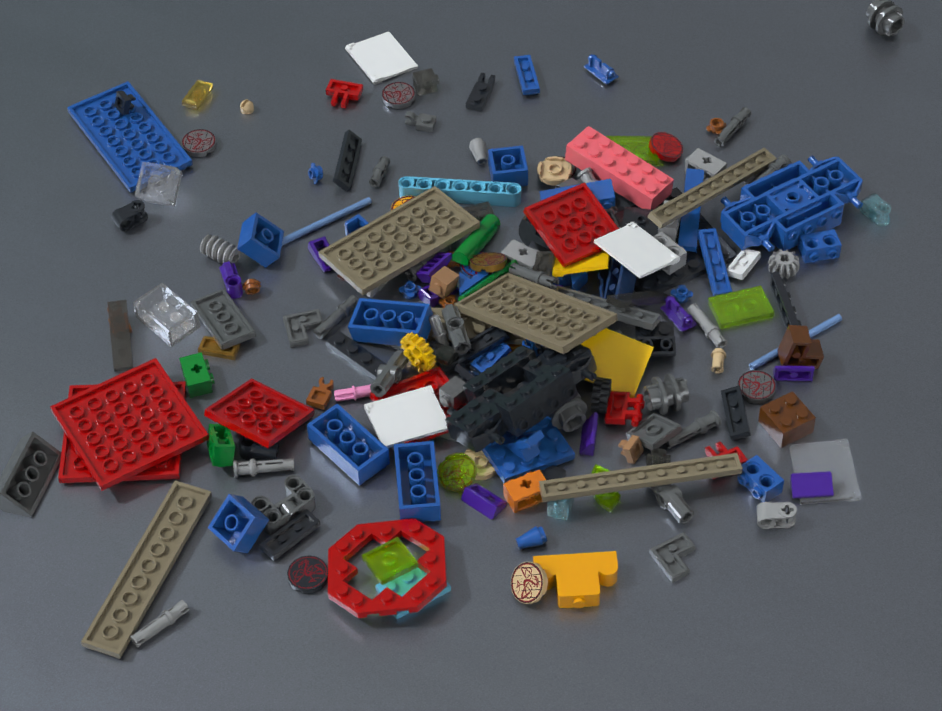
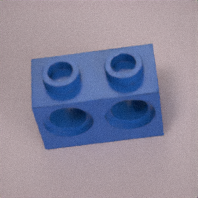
(819, 246)
(760, 479)

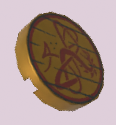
(490, 261)

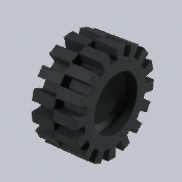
(600, 395)

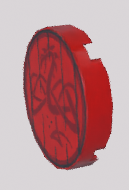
(666, 146)

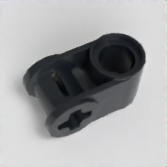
(129, 216)

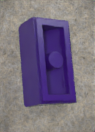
(793, 373)
(588, 435)
(811, 484)
(483, 500)

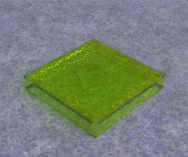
(389, 561)

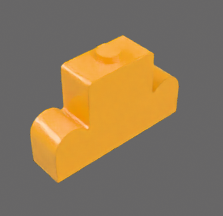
(579, 576)

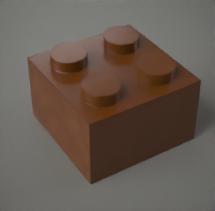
(786, 419)

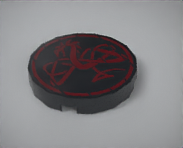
(307, 574)

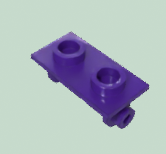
(677, 314)

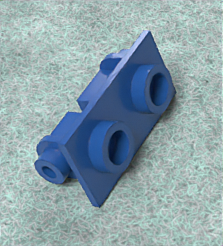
(600, 70)

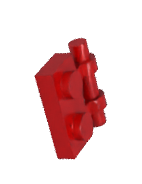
(618, 406)

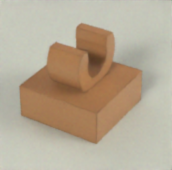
(631, 449)

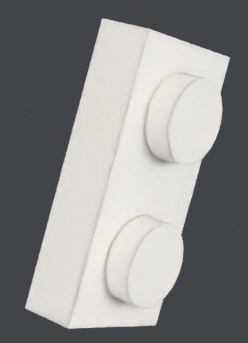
(743, 263)

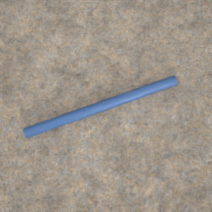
(331, 218)
(812, 332)

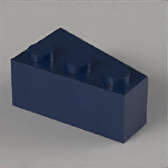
(615, 279)

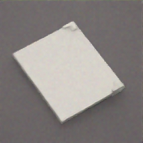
(381, 57)
(637, 250)
(406, 416)

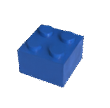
(508, 165)
(260, 240)
(238, 523)

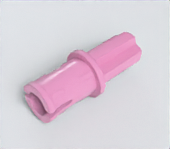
(352, 393)

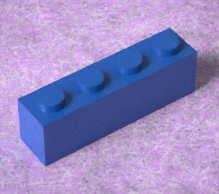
(601, 189)

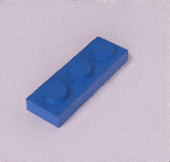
(526, 75)

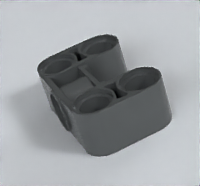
(298, 498)

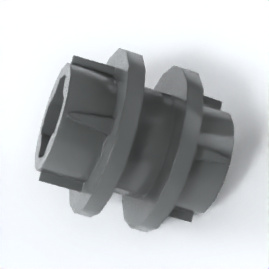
(885, 17)
(666, 393)
(571, 415)

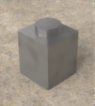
(452, 393)

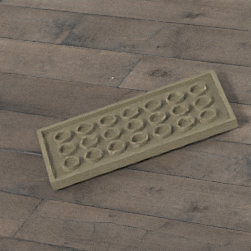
(399, 240)
(536, 313)

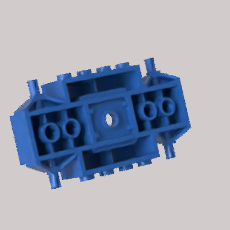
(769, 212)

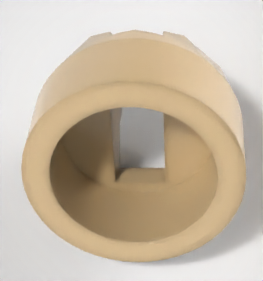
(246, 107)

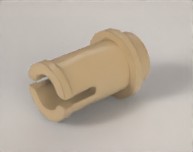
(718, 356)

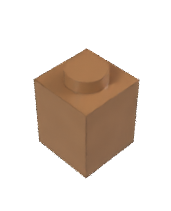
(444, 282)

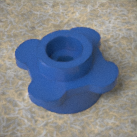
(315, 173)
(410, 290)
(681, 294)

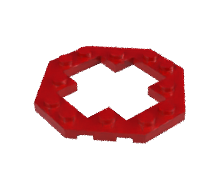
(387, 601)

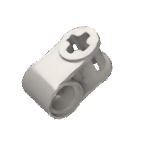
(775, 515)

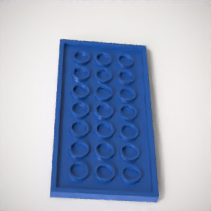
(128, 138)

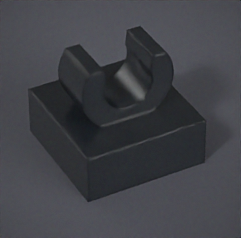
(123, 102)

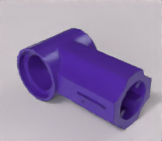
(231, 280)

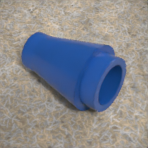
(532, 538)

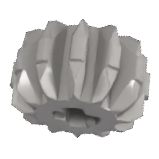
(784, 262)

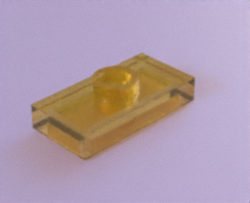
(197, 94)

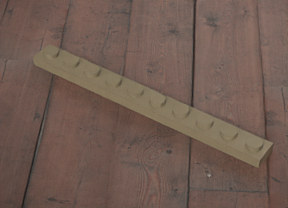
(711, 188)
(640, 477)

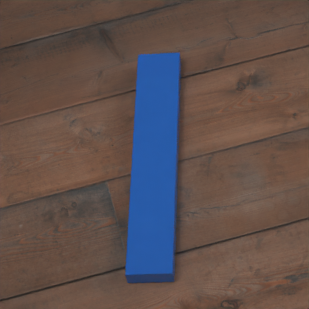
(690, 222)

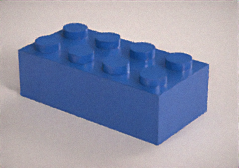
(389, 321)
(348, 444)
(417, 481)

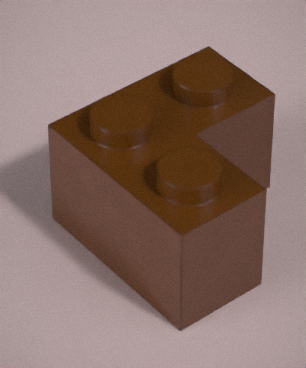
(799, 348)

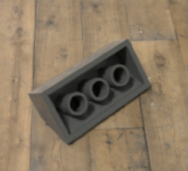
(27, 475)

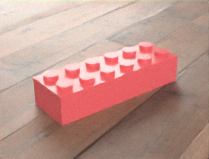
(629, 174)

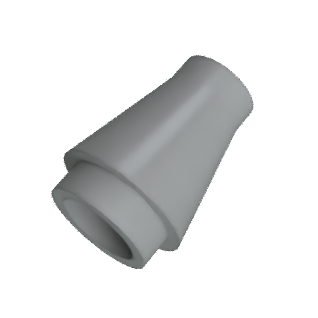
(478, 149)

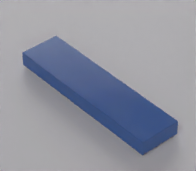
(714, 261)

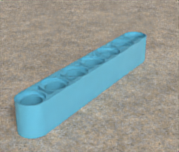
(464, 191)

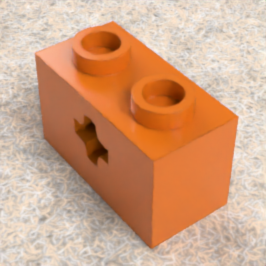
(523, 491)

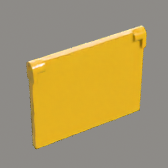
(594, 262)
(619, 359)

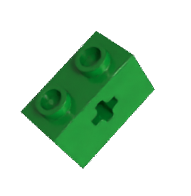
(196, 374)
(220, 445)

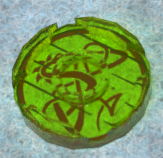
(456, 472)

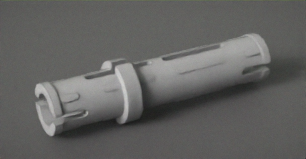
(711, 330)
(166, 618)

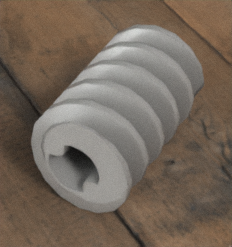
(219, 249)

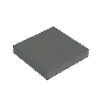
(655, 431)

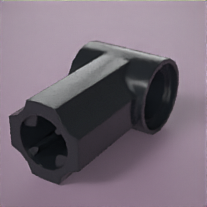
(250, 449)

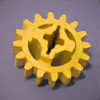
(418, 351)

